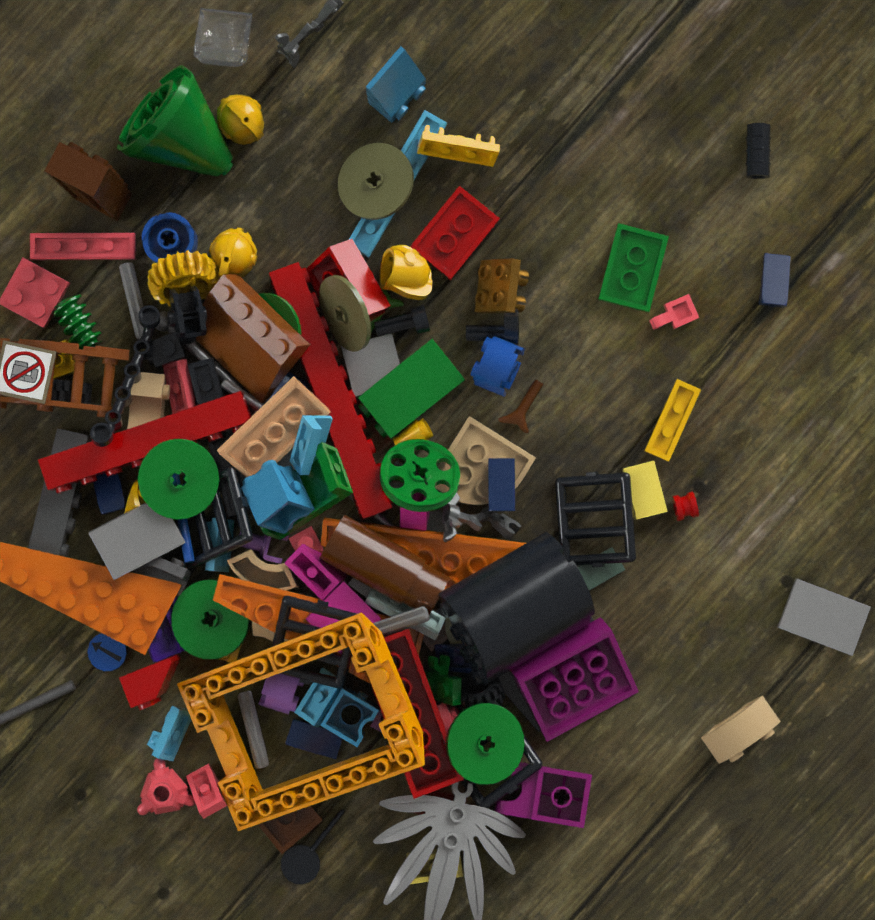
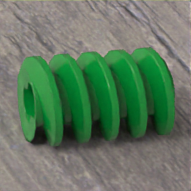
(77, 322)

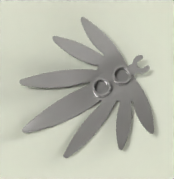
(453, 830)

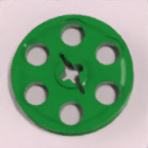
(415, 484)

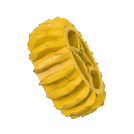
(181, 272)

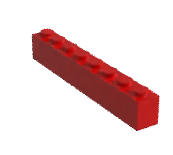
(131, 445)

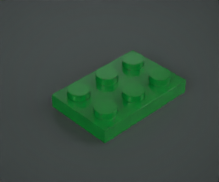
(633, 268)

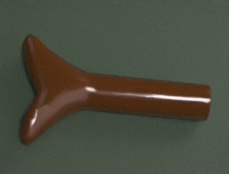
(518, 416)

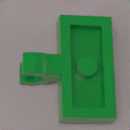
(443, 686)

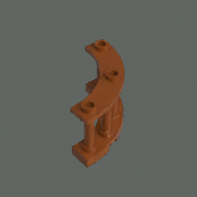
(109, 357)

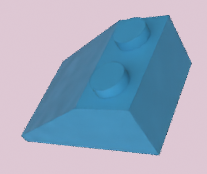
(396, 86)

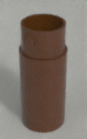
(383, 565)

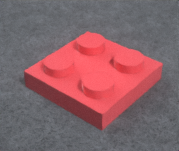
(33, 292)

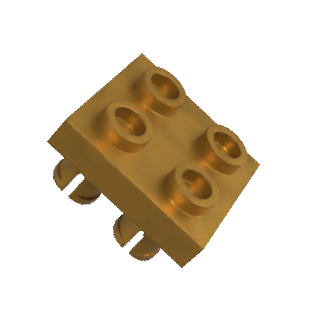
(499, 286)

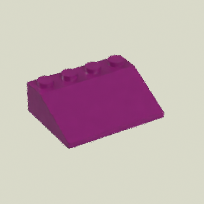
(575, 679)

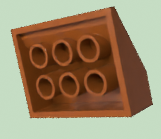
(249, 336)

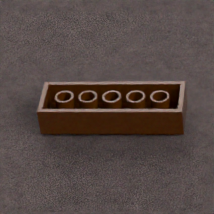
(88, 179)

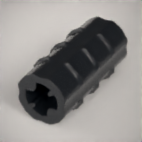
(758, 151)

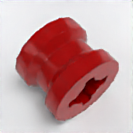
(685, 506)

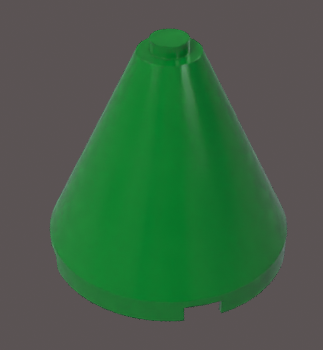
(177, 128)

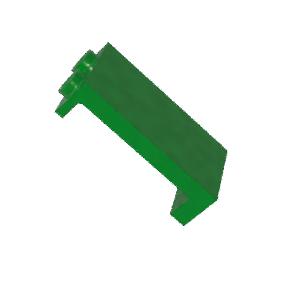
(410, 389)
(324, 485)

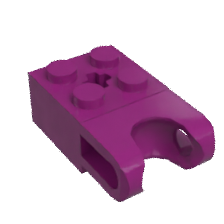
(538, 799)

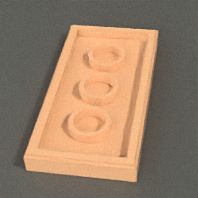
(271, 429)

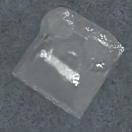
(222, 37)

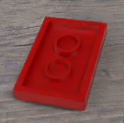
(455, 232)

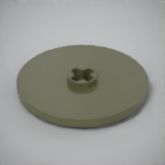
(391, 191)
(345, 313)

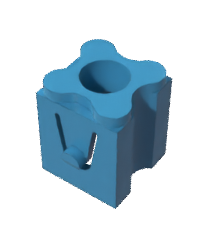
(276, 497)
(335, 723)

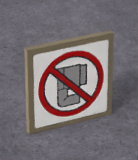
(25, 371)

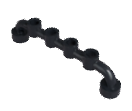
(103, 432)

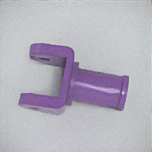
(261, 544)

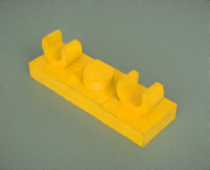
(458, 147)
(672, 420)

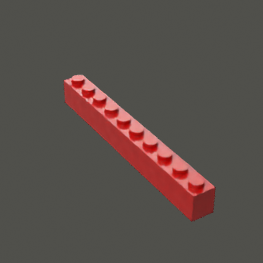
(329, 387)

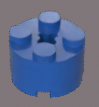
(166, 226)
(497, 366)

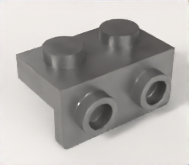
(166, 570)

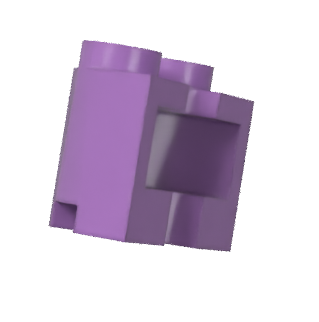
(280, 692)

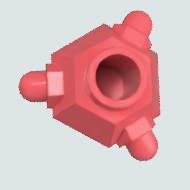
(163, 791)

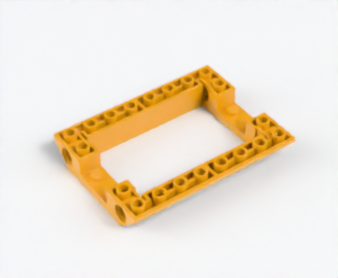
(241, 787)

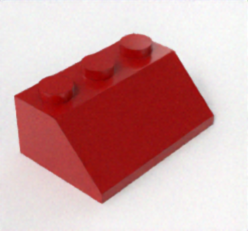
(346, 261)
(149, 683)

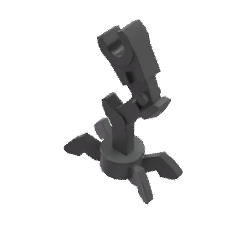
(289, 49)
(453, 518)

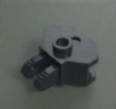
(187, 315)

